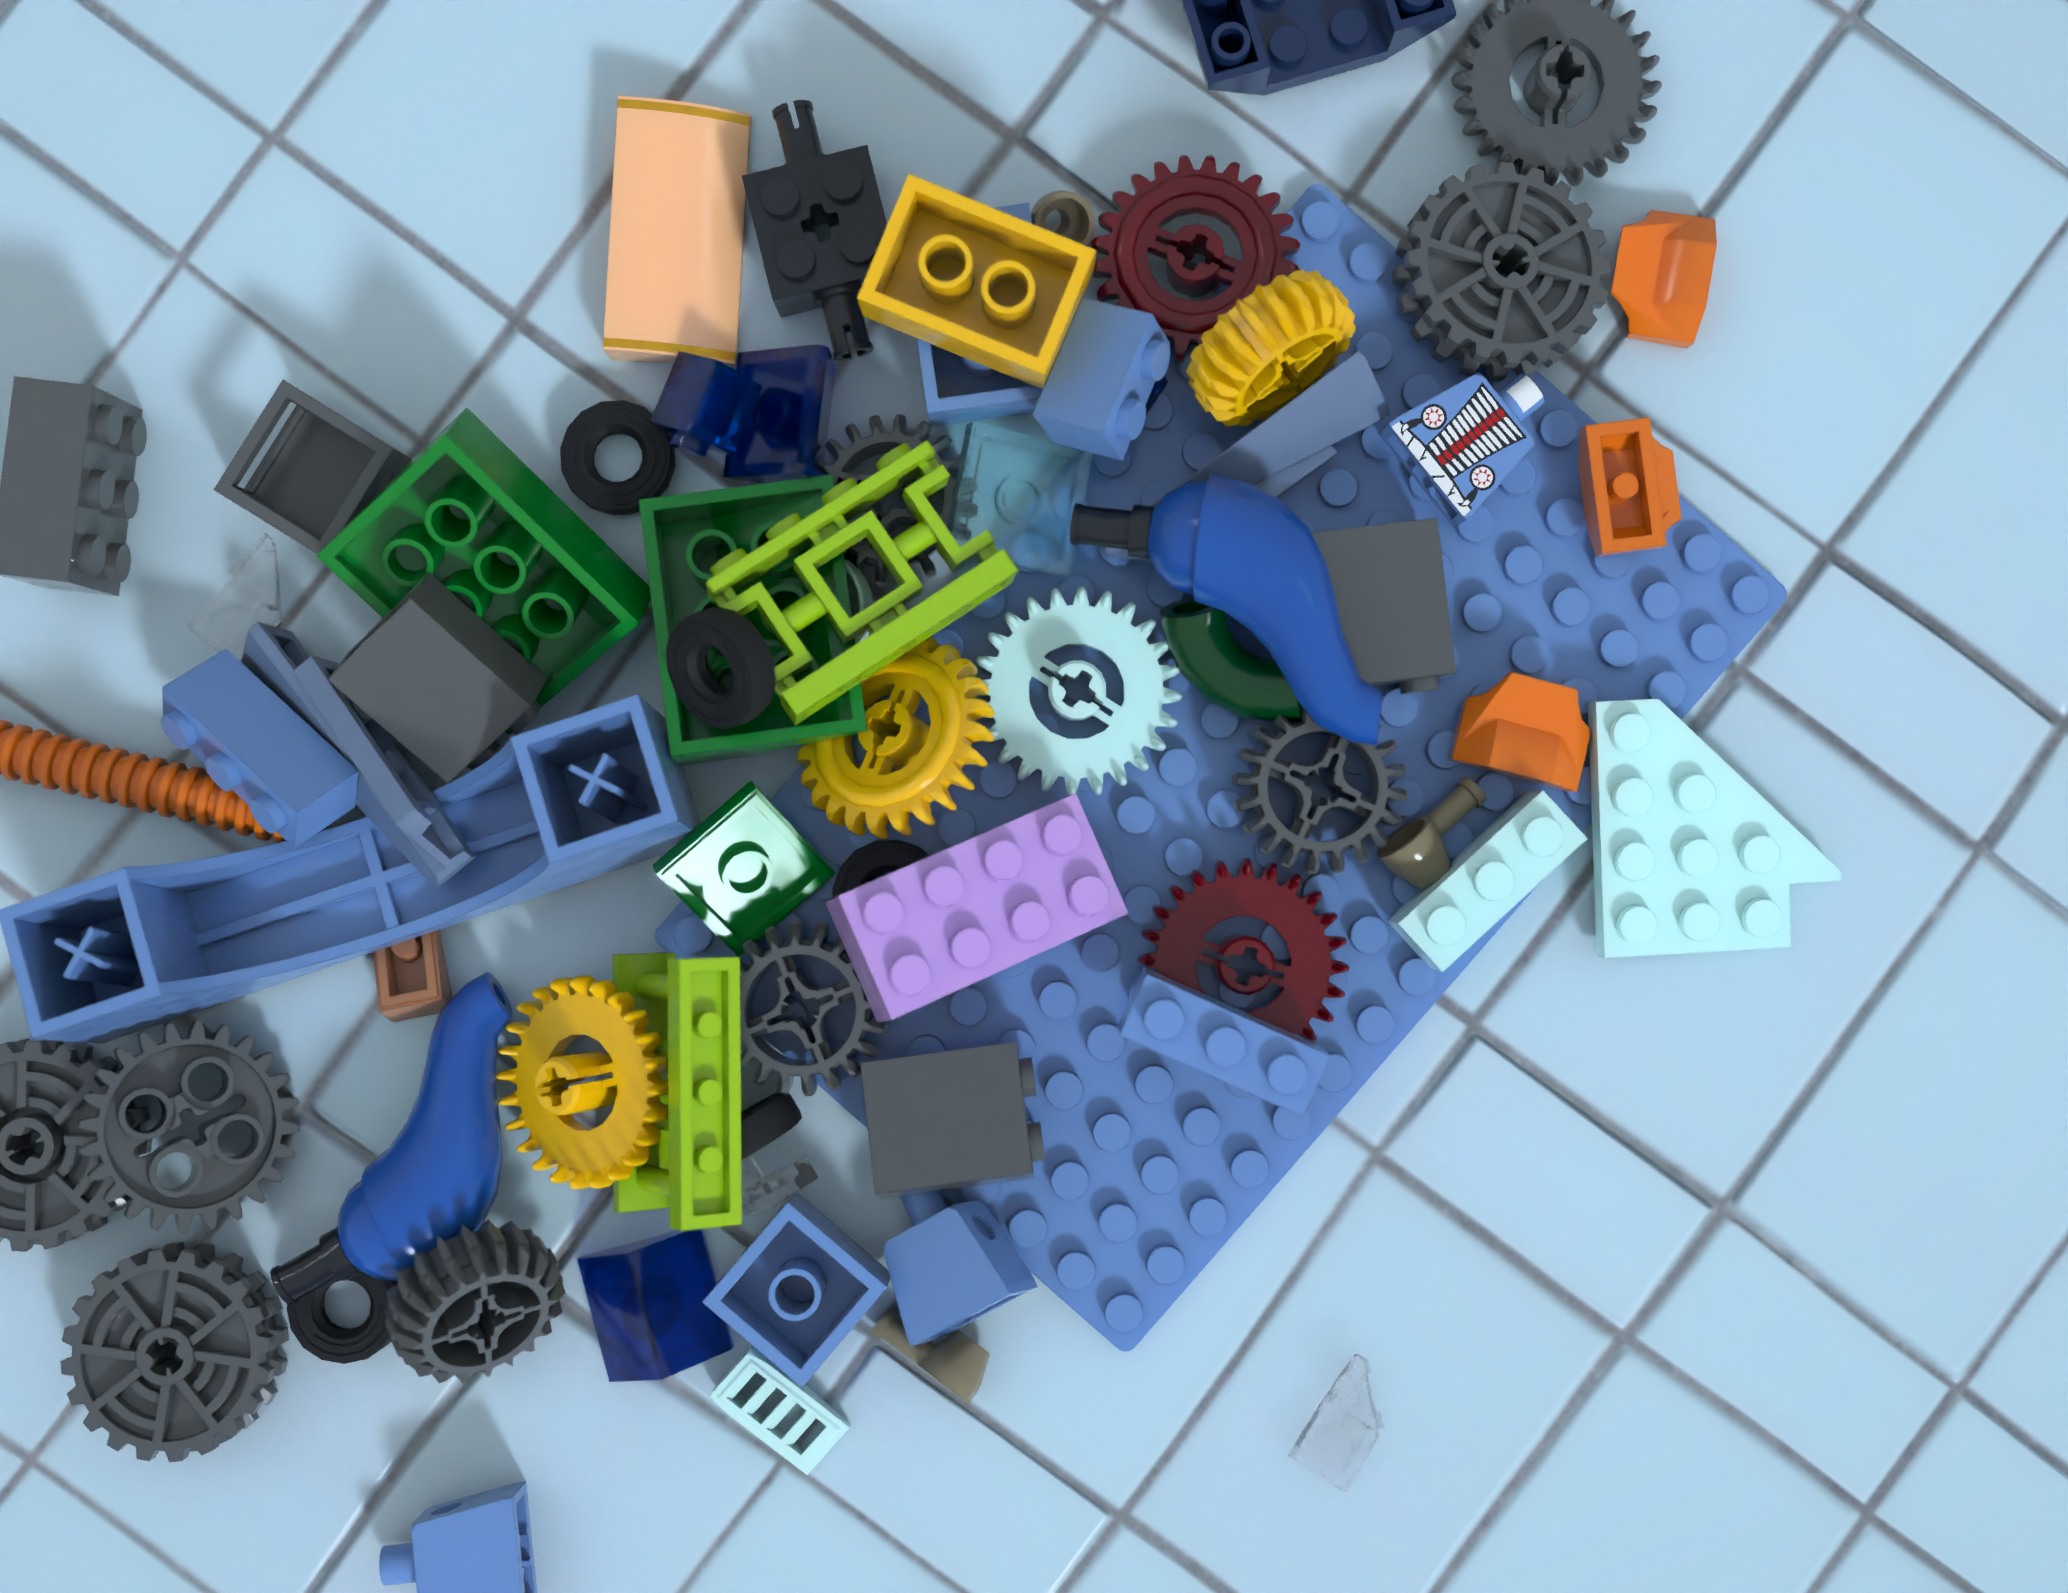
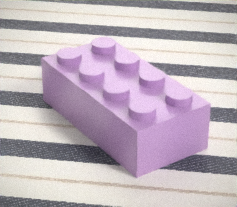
(976, 908)

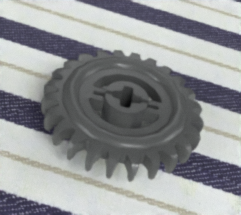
(1573, 40)

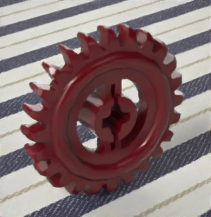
(1180, 194)
(1310, 965)

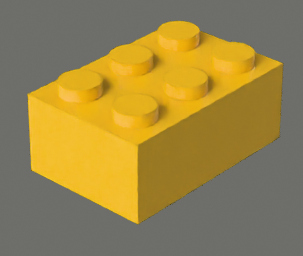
(976, 281)

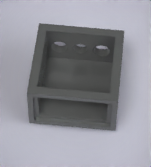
(314, 471)

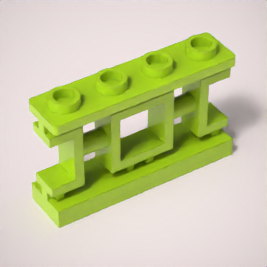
(887, 620)

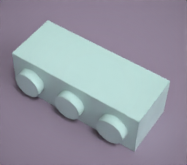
(1487, 880)

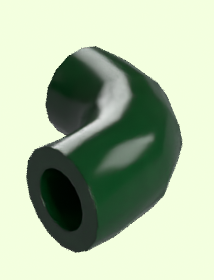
(1223, 667)

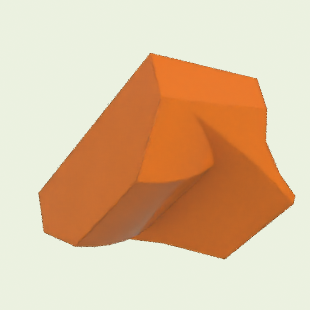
(1665, 276)
(1626, 487)
(1524, 732)

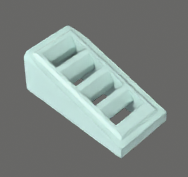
(746, 1411)

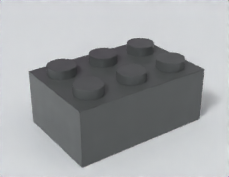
(68, 486)

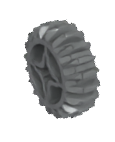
(878, 444)
(1306, 816)
(813, 1036)
(474, 1301)

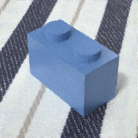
(1103, 379)

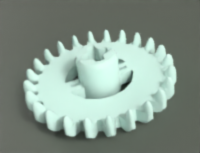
(1129, 726)

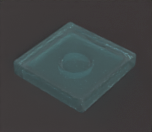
(1021, 494)

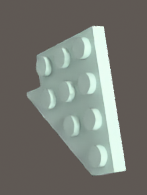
(1684, 842)

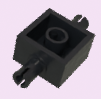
(790, 205)

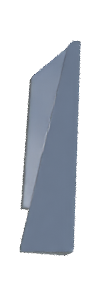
(1299, 434)
(388, 783)

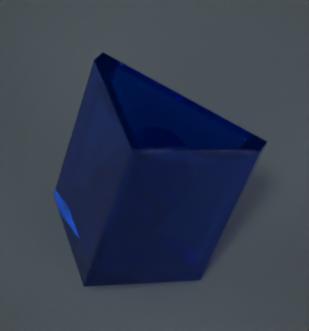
(790, 415)
(651, 1306)

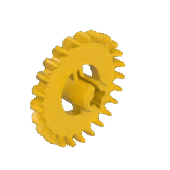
(897, 740)
(585, 1154)

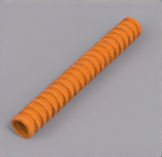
(123, 778)

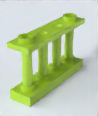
(699, 1148)

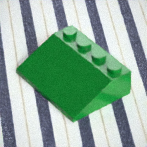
(681, 544)
(499, 546)

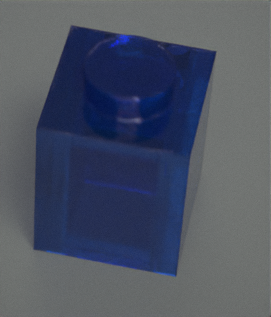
(705, 405)

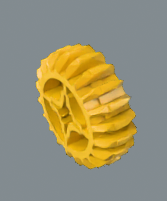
(1270, 347)

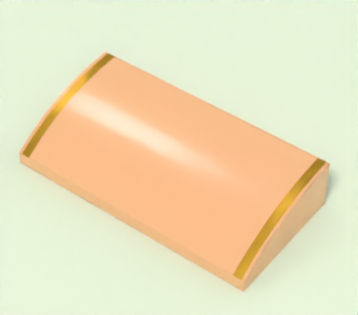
(676, 231)

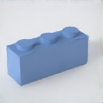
(258, 748)
(1223, 1042)

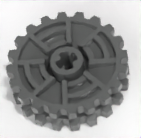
(1536, 242)
(48, 1193)
(127, 1360)

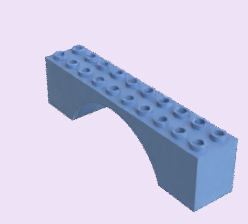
(220, 927)

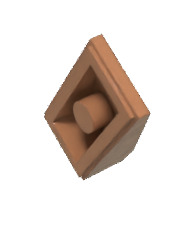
(412, 978)

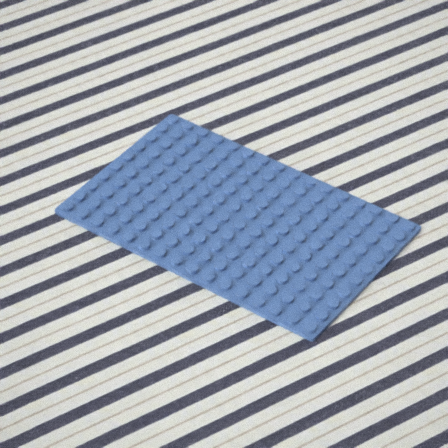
(1141, 1151)

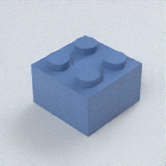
(798, 1289)

